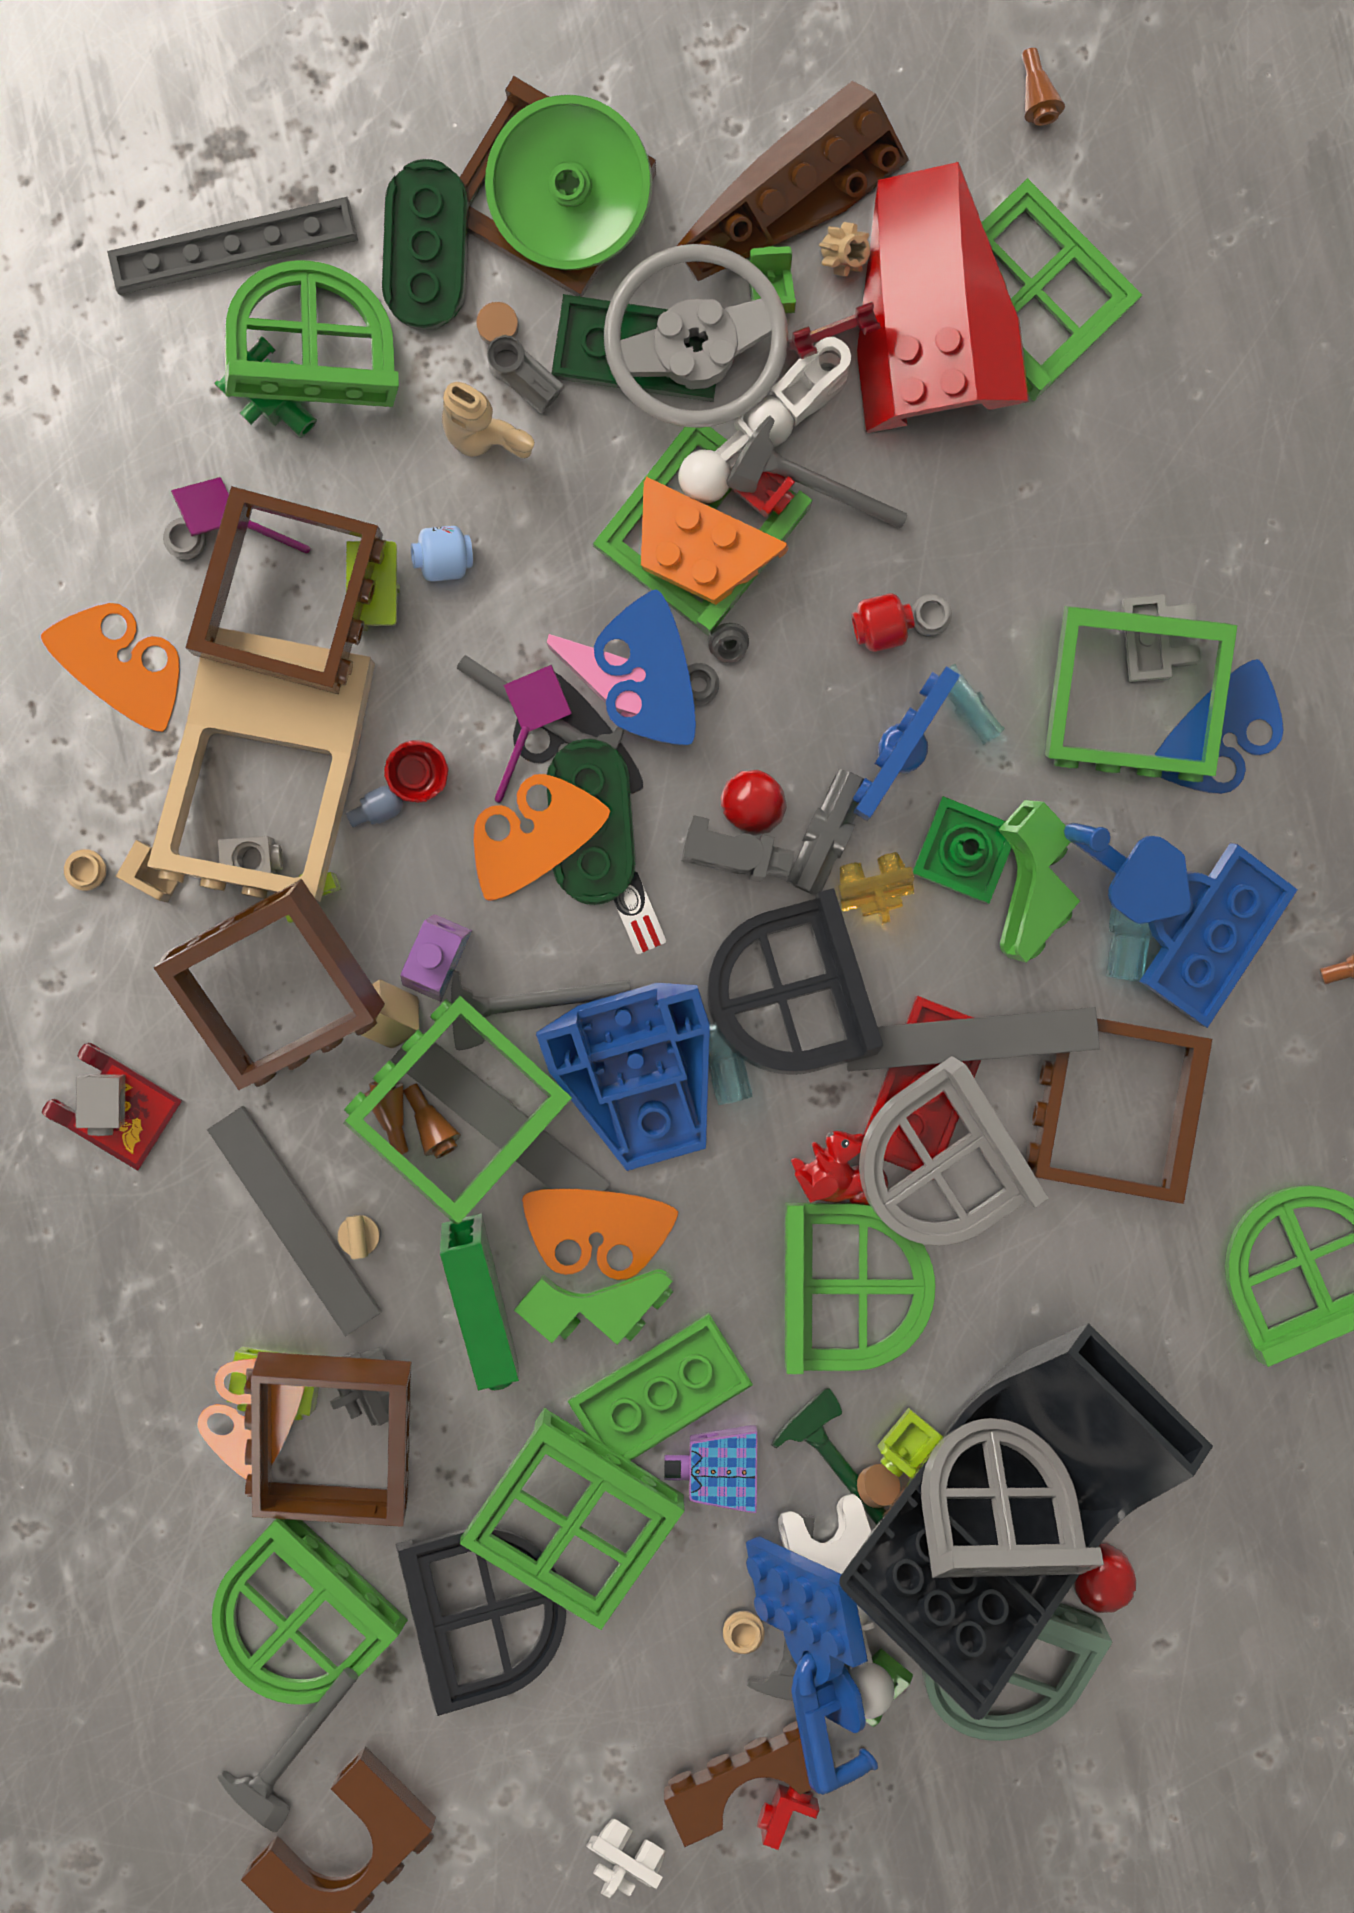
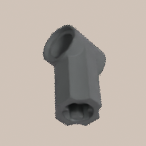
(526, 375)

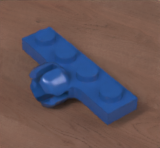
(904, 744)

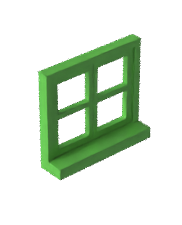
(1074, 247)
(610, 541)
(607, 1473)

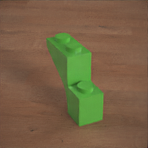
(1039, 896)
(611, 1309)

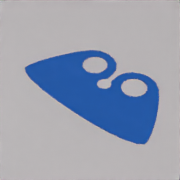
(657, 648)
(1248, 699)

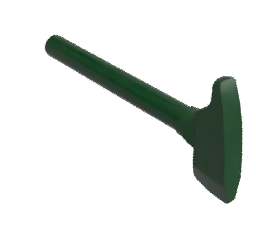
(808, 1426)

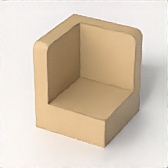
(138, 874)
(397, 1018)

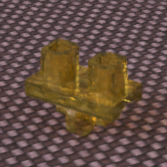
(878, 892)

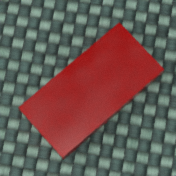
(934, 1120)

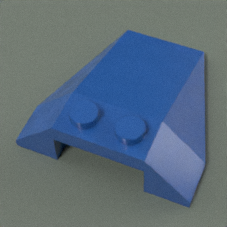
(636, 1069)

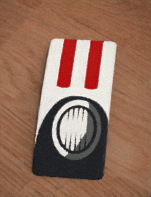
(639, 917)

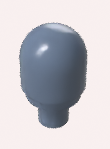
(376, 807)

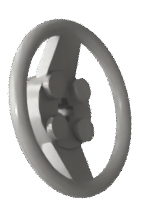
(724, 331)

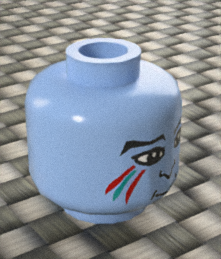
(442, 553)

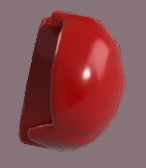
(416, 771)
(753, 802)
(1107, 1586)

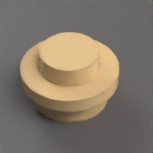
(85, 869)
(743, 1632)

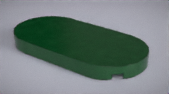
(425, 244)
(608, 859)

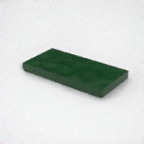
(581, 347)

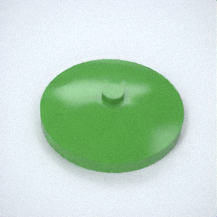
(568, 182)

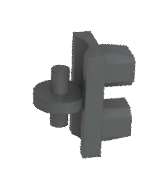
(373, 1402)

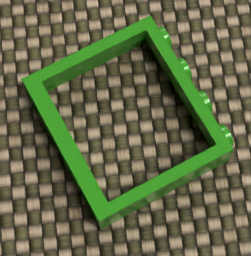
(1146, 764)
(509, 1153)

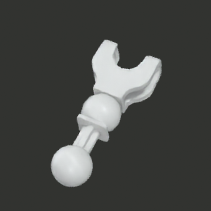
(791, 400)
(871, 1679)

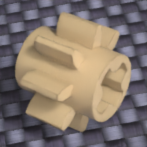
(845, 249)

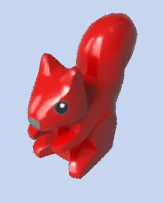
(830, 1174)

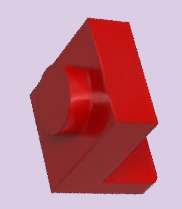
(770, 495)
(776, 1816)

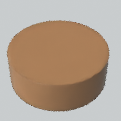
(496, 320)
(878, 1486)

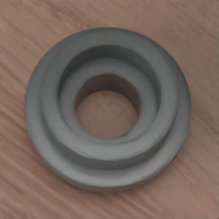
(730, 650)
(710, 676)

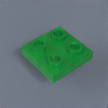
(963, 851)

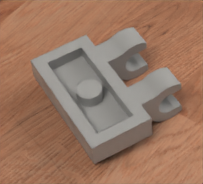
(1149, 653)

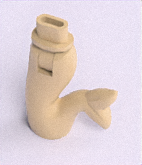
(472, 429)

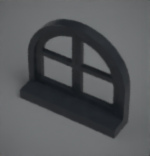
(840, 976)
(432, 1626)

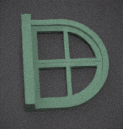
(1067, 1629)

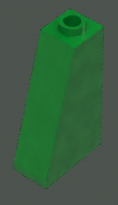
(479, 1302)

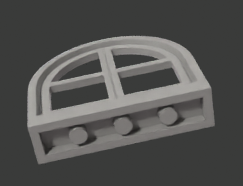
(984, 1132)
(1006, 1557)

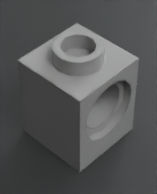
(232, 852)
(100, 1103)

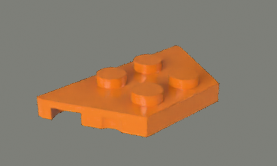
(700, 545)

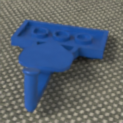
(1202, 922)
(822, 1636)

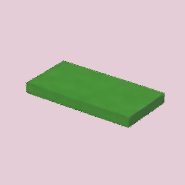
(662, 1390)

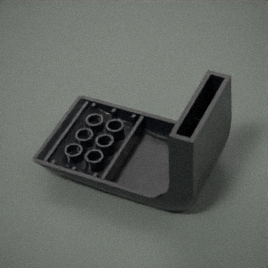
(1120, 1452)

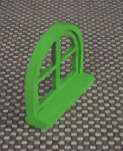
(309, 380)
(801, 1286)
(1308, 1329)
(333, 1581)

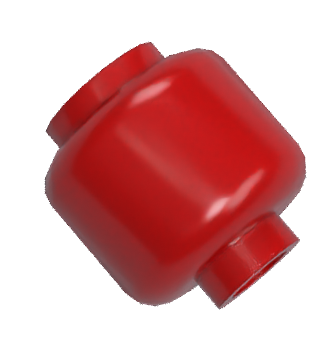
(882, 622)

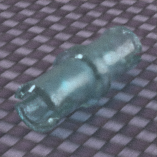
(973, 709)

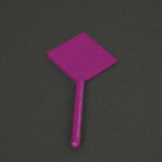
(204, 506)
(536, 702)

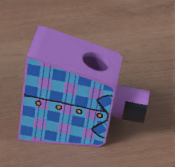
(434, 956)
(719, 1468)

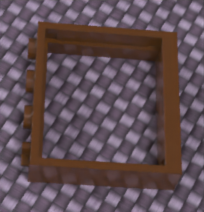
(220, 576)
(327, 945)
(1183, 1125)
(323, 1502)

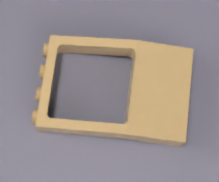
(271, 712)

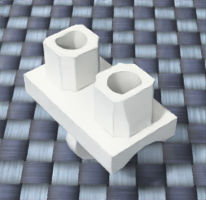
(642, 1867)

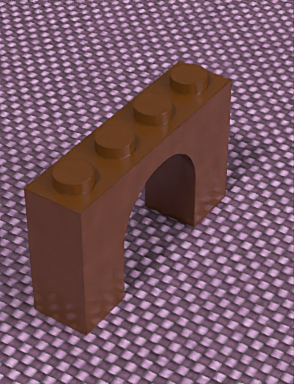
(396, 1826)

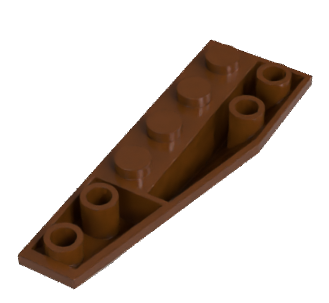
(803, 178)

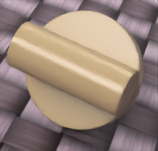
(358, 1236)

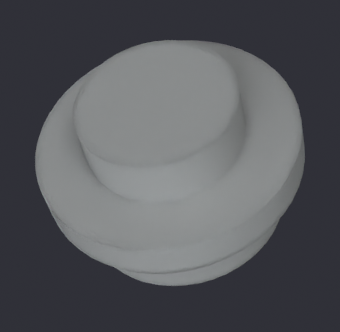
(179, 540)
(931, 614)

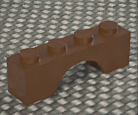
(699, 1799)

